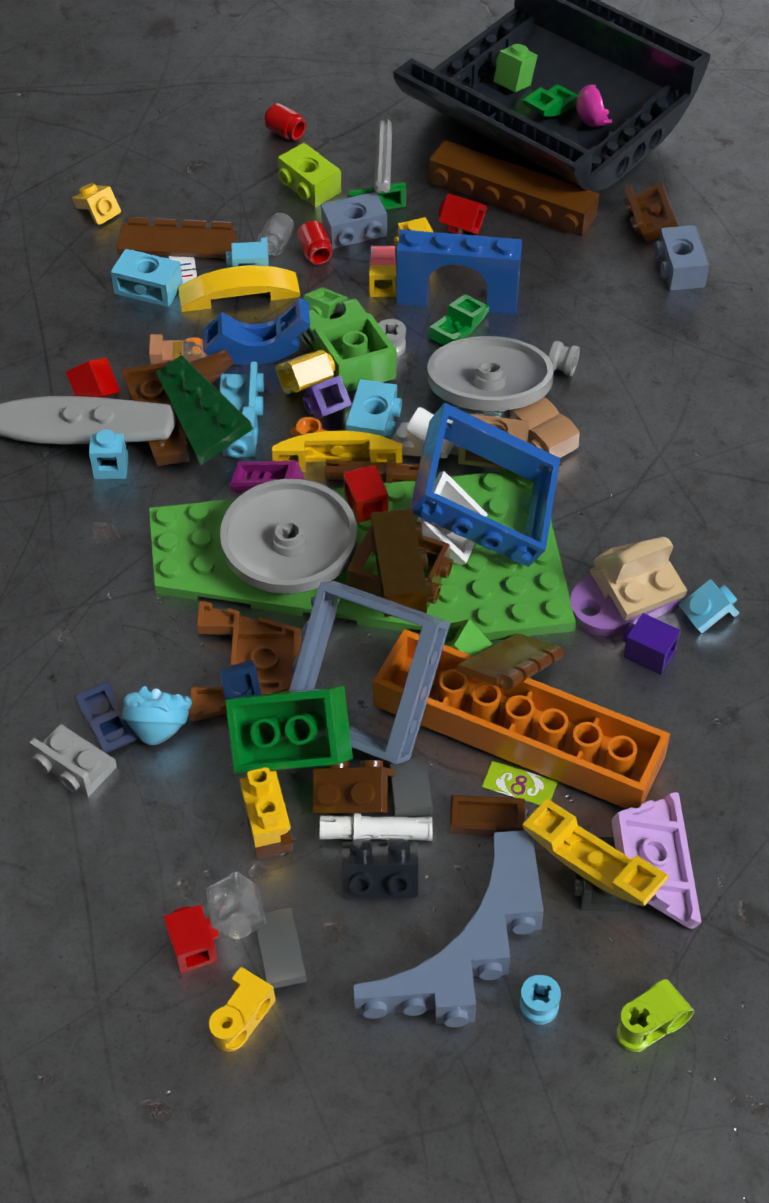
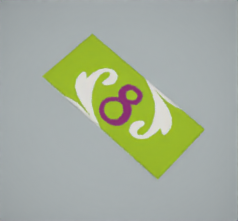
(519, 783)

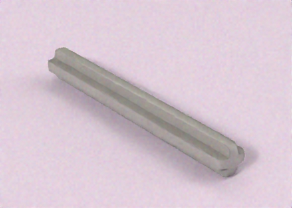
(383, 156)

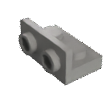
(72, 760)

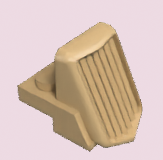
(638, 576)

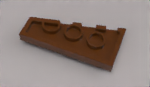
(146, 387)

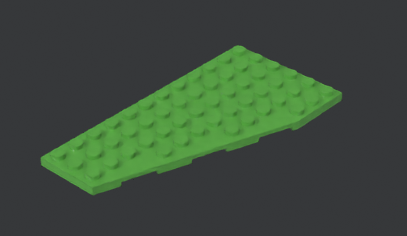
(488, 589)

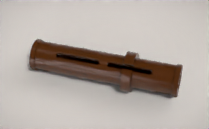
(388, 471)

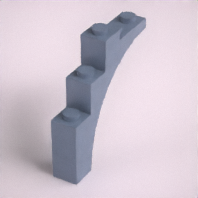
(480, 951)

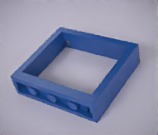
(505, 451)

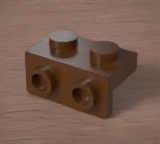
(650, 211)
(351, 789)

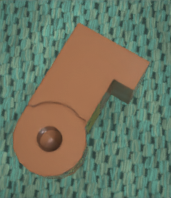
(167, 351)

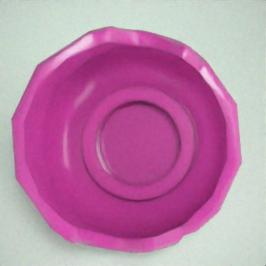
(591, 107)

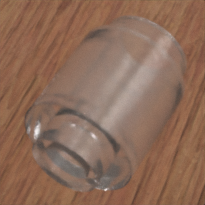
(278, 232)

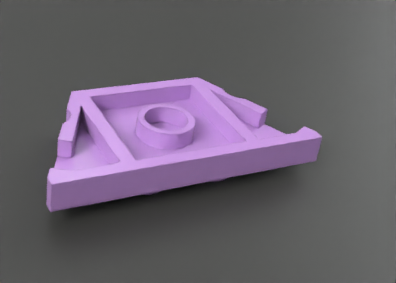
(659, 837)

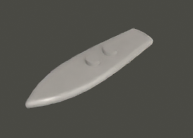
(74, 419)

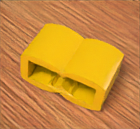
(305, 371)

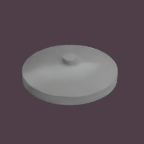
(490, 373)
(288, 535)

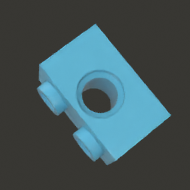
(146, 277)
(374, 408)

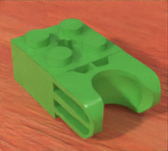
(354, 343)

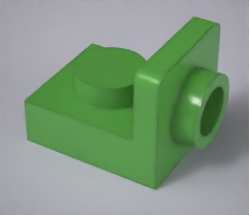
(325, 302)

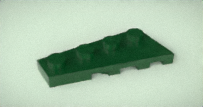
(202, 409)

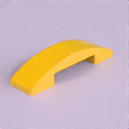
(237, 281)
(337, 446)
(591, 857)

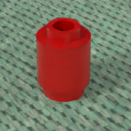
(285, 122)
(314, 242)

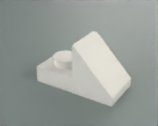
(413, 435)

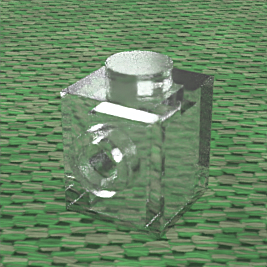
(235, 906)

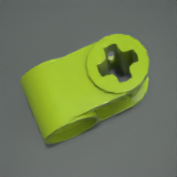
(652, 1016)

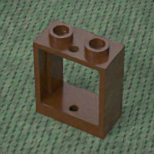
(362, 565)

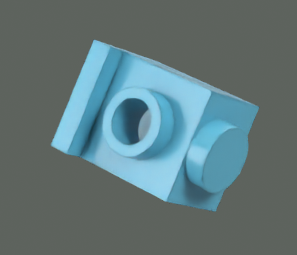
(248, 254)
(108, 446)

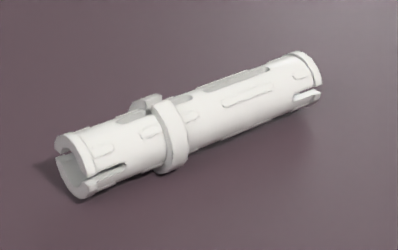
(375, 827)

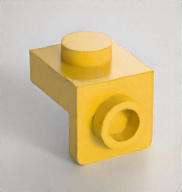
(99, 201)

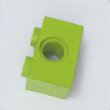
(309, 174)

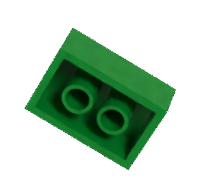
(289, 729)

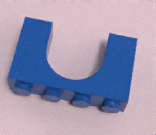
(492, 257)

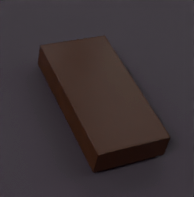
(486, 815)

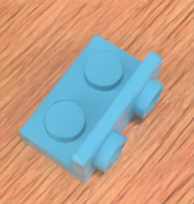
(244, 388)

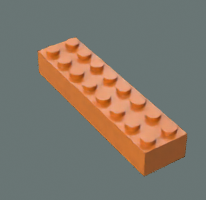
(532, 726)

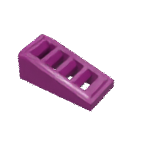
(267, 469)

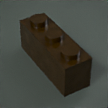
(400, 559)

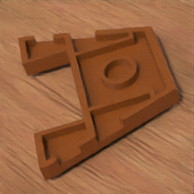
(264, 641)

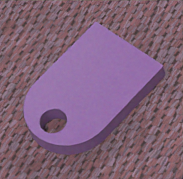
(608, 620)

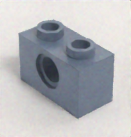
(354, 219)
(682, 257)

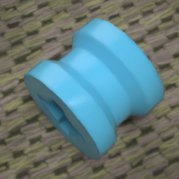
(540, 1009)

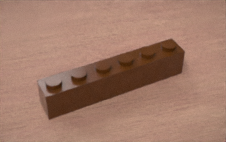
(513, 188)

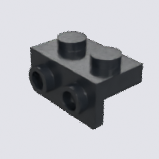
(380, 869)

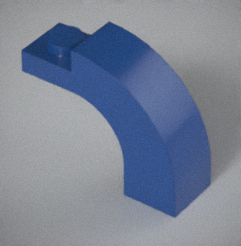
(258, 342)

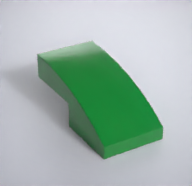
(551, 102)
(461, 320)

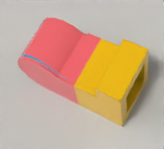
(382, 269)

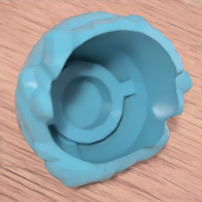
(155, 714)

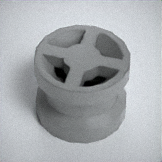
(396, 333)
(564, 357)

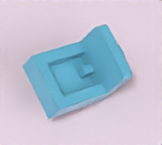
(709, 605)

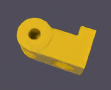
(243, 1012)

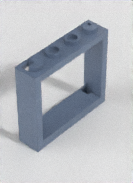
(420, 676)

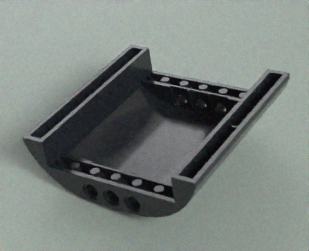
(637, 68)

